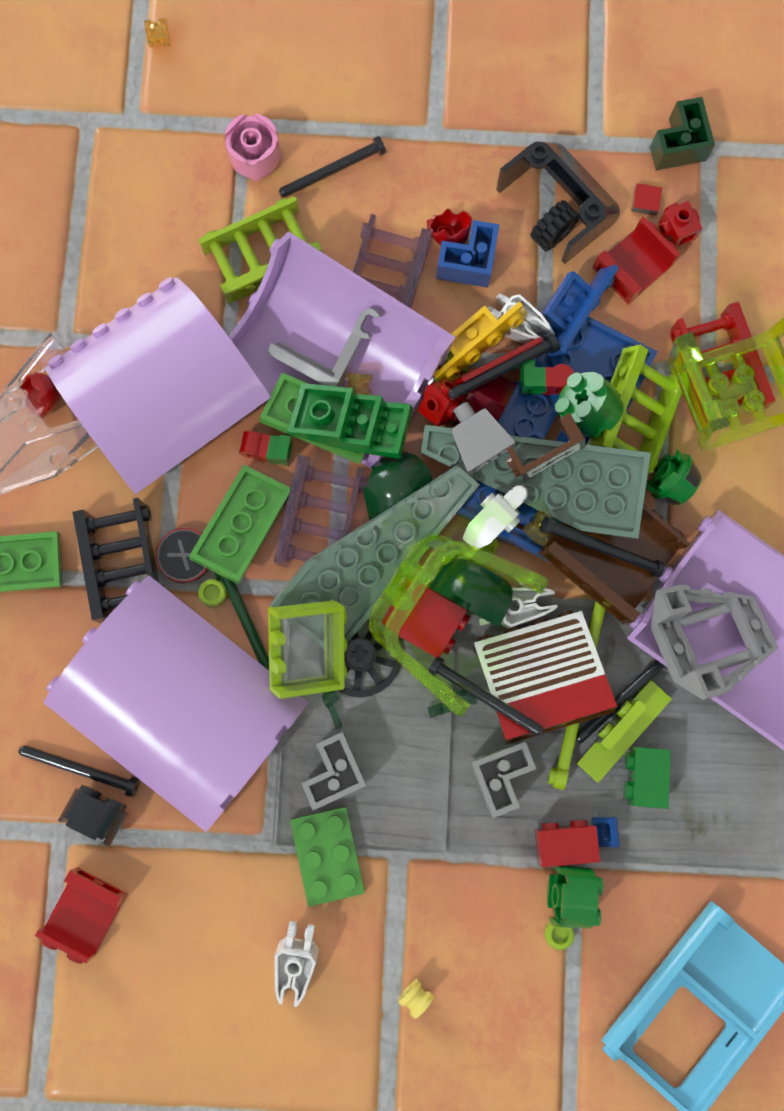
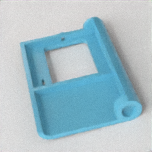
(731, 978)

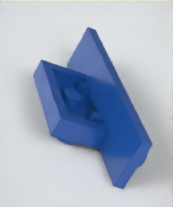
(574, 303)

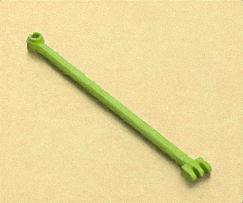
(559, 775)

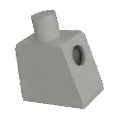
(479, 438)

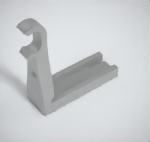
(318, 371)

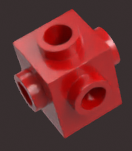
(680, 224)
(436, 403)

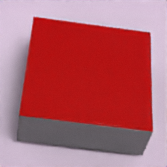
(646, 199)

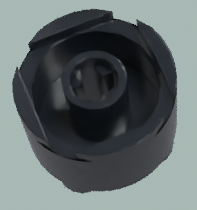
(92, 815)

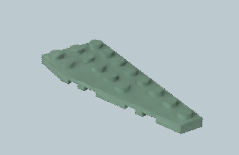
(590, 490)
(365, 560)

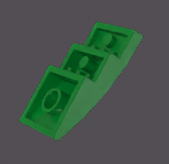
(350, 420)

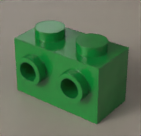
(647, 777)

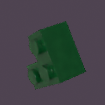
(687, 139)

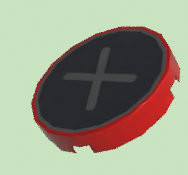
(174, 556)

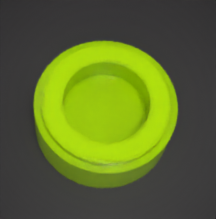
(212, 593)
(558, 937)

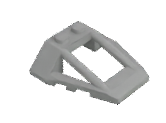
(705, 680)

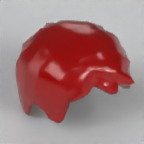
(450, 227)
(41, 392)

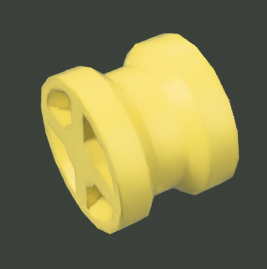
(415, 998)

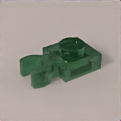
(441, 708)

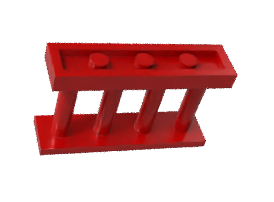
(735, 324)

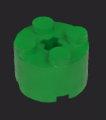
(591, 402)
(574, 897)

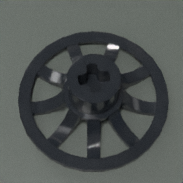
(361, 657)

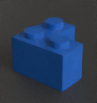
(471, 262)

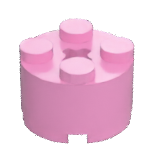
(252, 146)

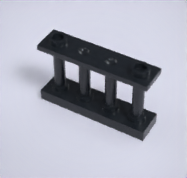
(91, 552)

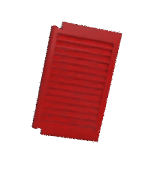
(497, 361)

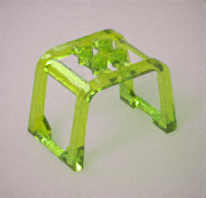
(723, 410)
(408, 586)

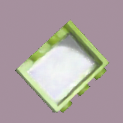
(306, 648)

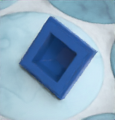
(607, 831)

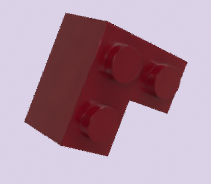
(492, 396)

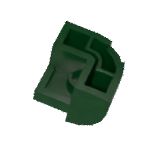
(393, 481)
(475, 589)

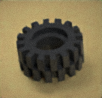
(554, 225)

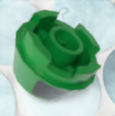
(674, 479)

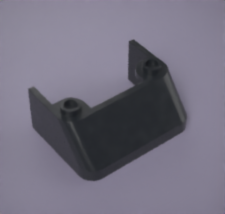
(597, 208)

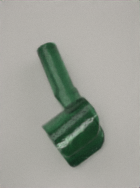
(330, 698)

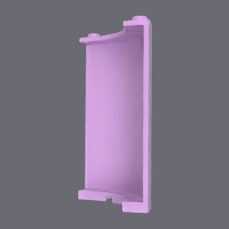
(313, 309)
(733, 561)
(173, 702)

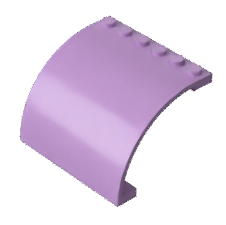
(156, 383)

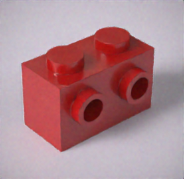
(567, 844)

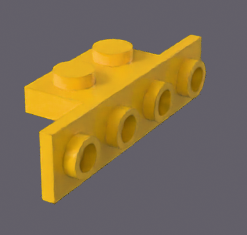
(476, 336)

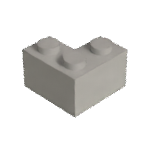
(342, 773)
(494, 776)

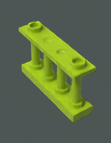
(241, 286)
(624, 381)

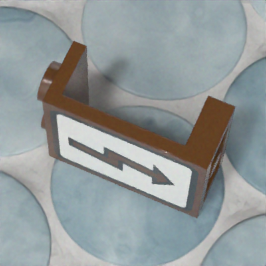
(575, 443)

